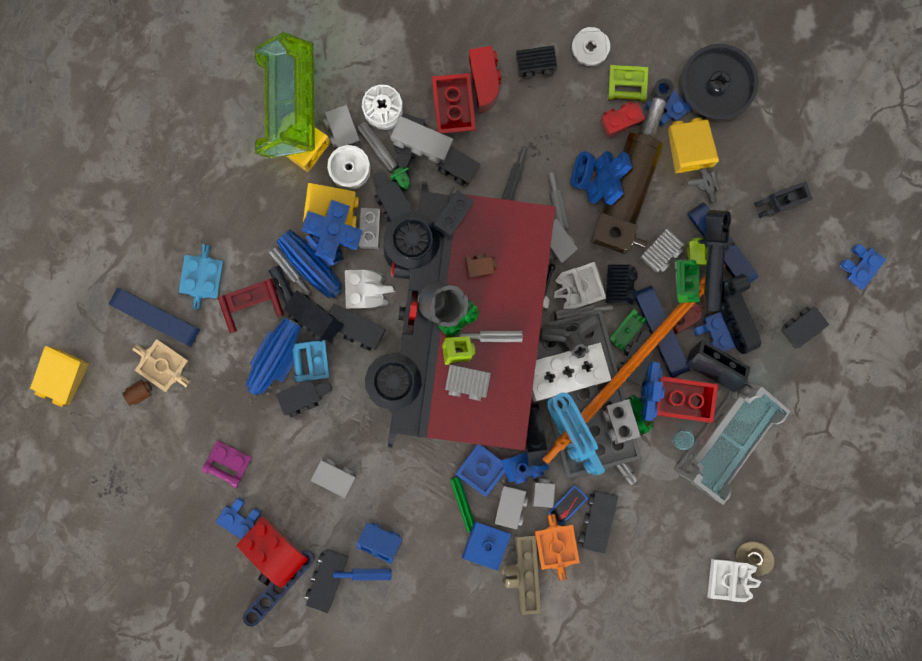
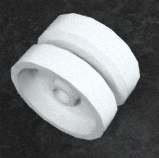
(339, 162)

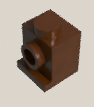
(480, 266)

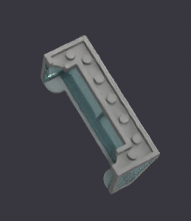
(730, 439)

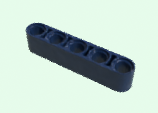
(734, 259)
(154, 317)
(668, 347)
(274, 596)

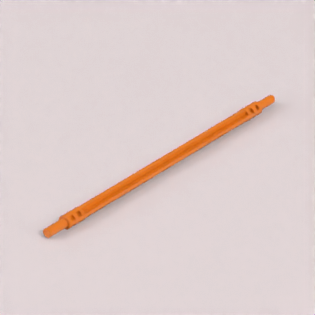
(626, 371)

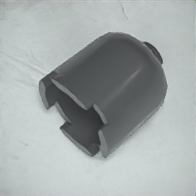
(443, 303)

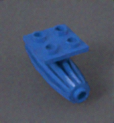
(311, 267)
(274, 357)

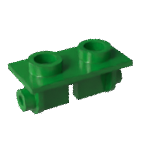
(401, 177)
(471, 316)
(637, 406)

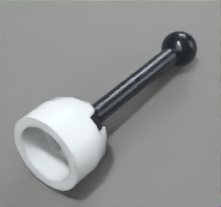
(551, 267)

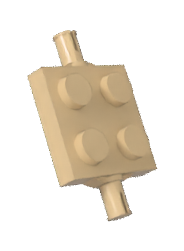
(161, 365)

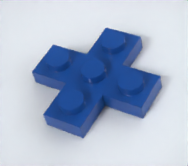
(608, 178)
(331, 230)
(651, 391)

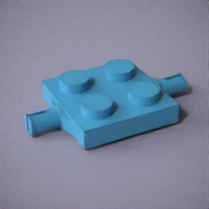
(200, 276)

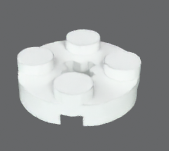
(587, 57)

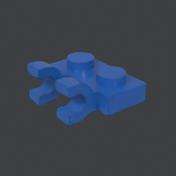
(674, 109)
(866, 267)
(718, 332)
(235, 522)

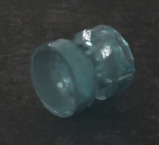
(683, 440)

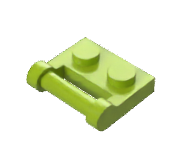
(628, 76)

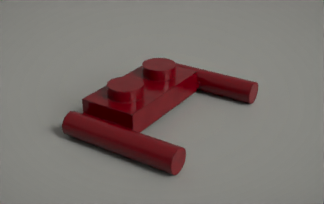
(247, 298)

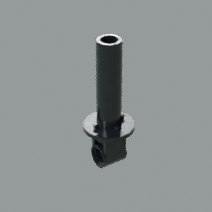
(716, 241)

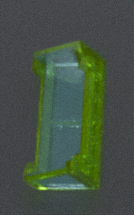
(288, 96)

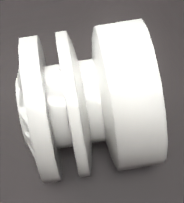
(386, 117)

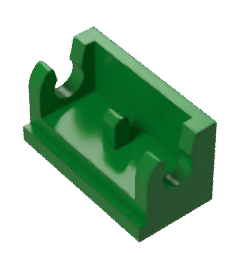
(688, 281)
(627, 330)

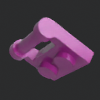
(230, 458)

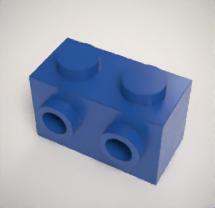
(518, 468)
(379, 542)

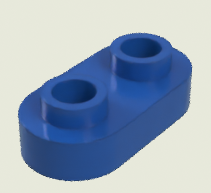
(582, 170)

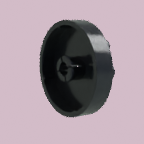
(730, 67)

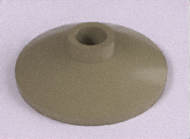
(764, 562)

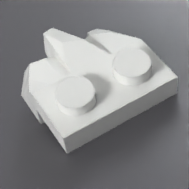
(580, 286)
(365, 289)
(731, 580)

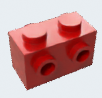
(622, 119)

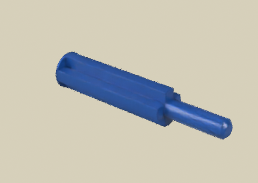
(365, 574)

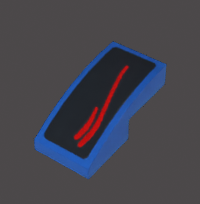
(568, 504)

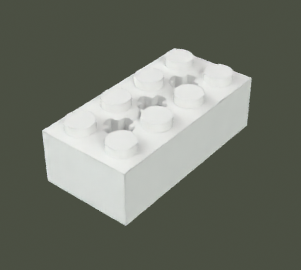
(578, 378)

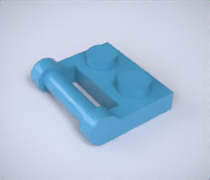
(316, 360)

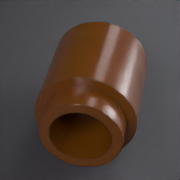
(137, 392)

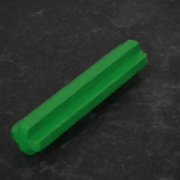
(462, 503)

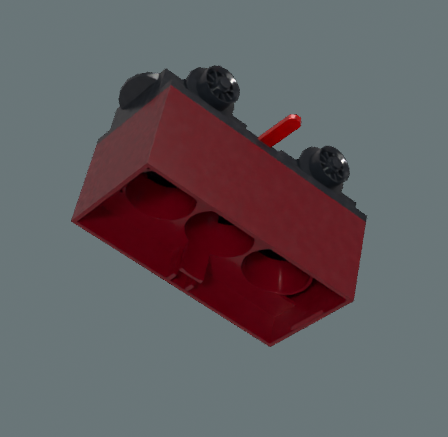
(509, 300)

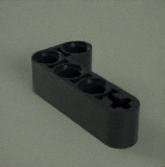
(737, 314)

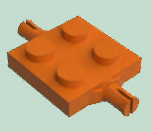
(557, 547)

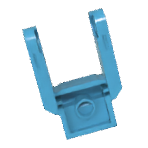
(582, 442)

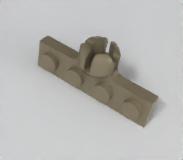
(525, 575)

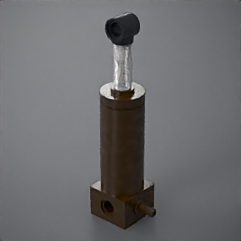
(644, 154)

